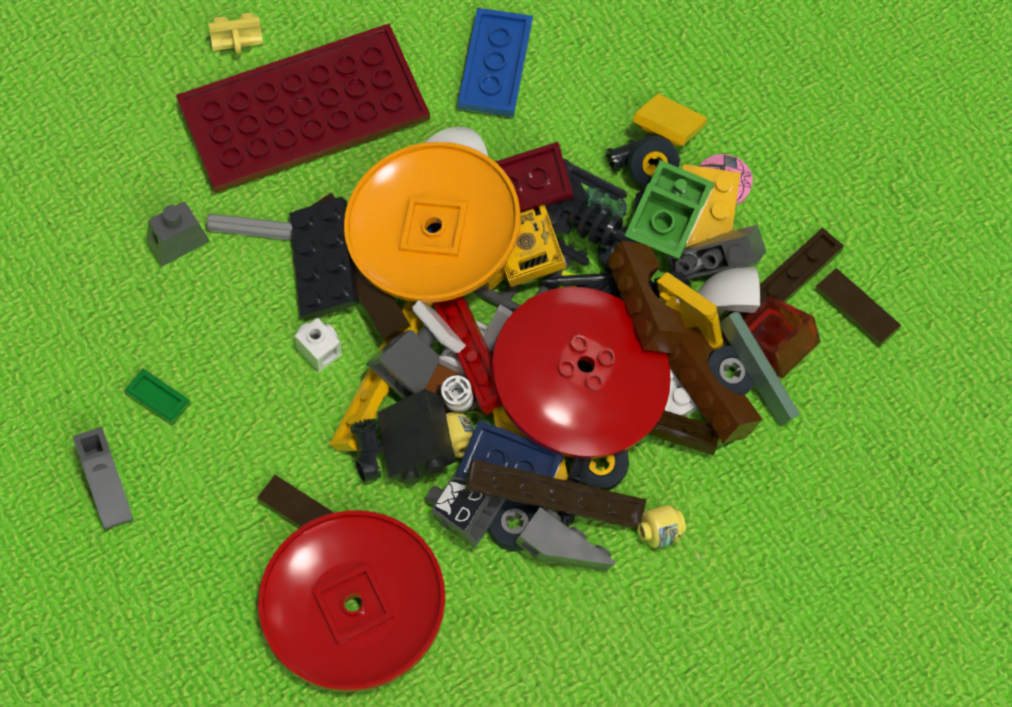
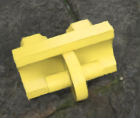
(235, 33)

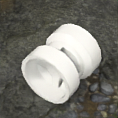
(459, 399)

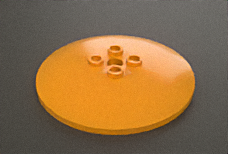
(427, 186)

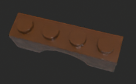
(656, 324)
(726, 412)

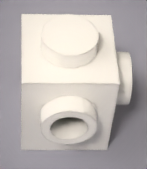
(318, 344)

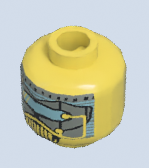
(460, 432)
(661, 526)

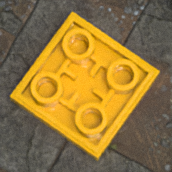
(669, 120)

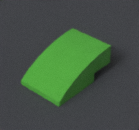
(670, 209)

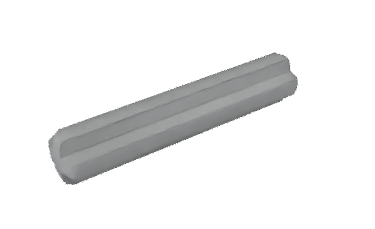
(249, 226)

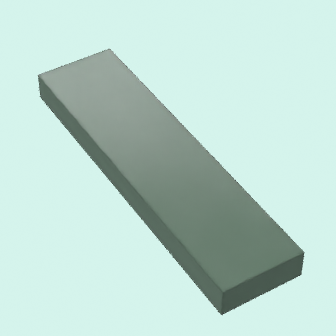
(759, 368)

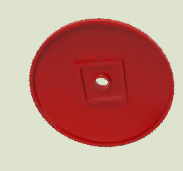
(558, 402)
(345, 559)

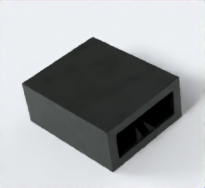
(416, 437)

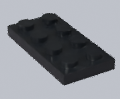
(322, 259)

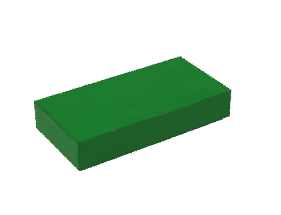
(157, 397)

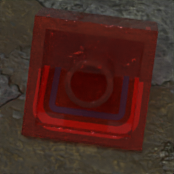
(783, 334)

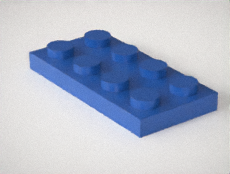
(495, 62)

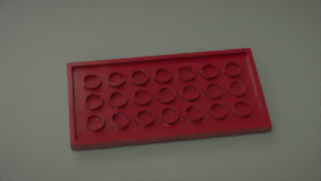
(302, 107)

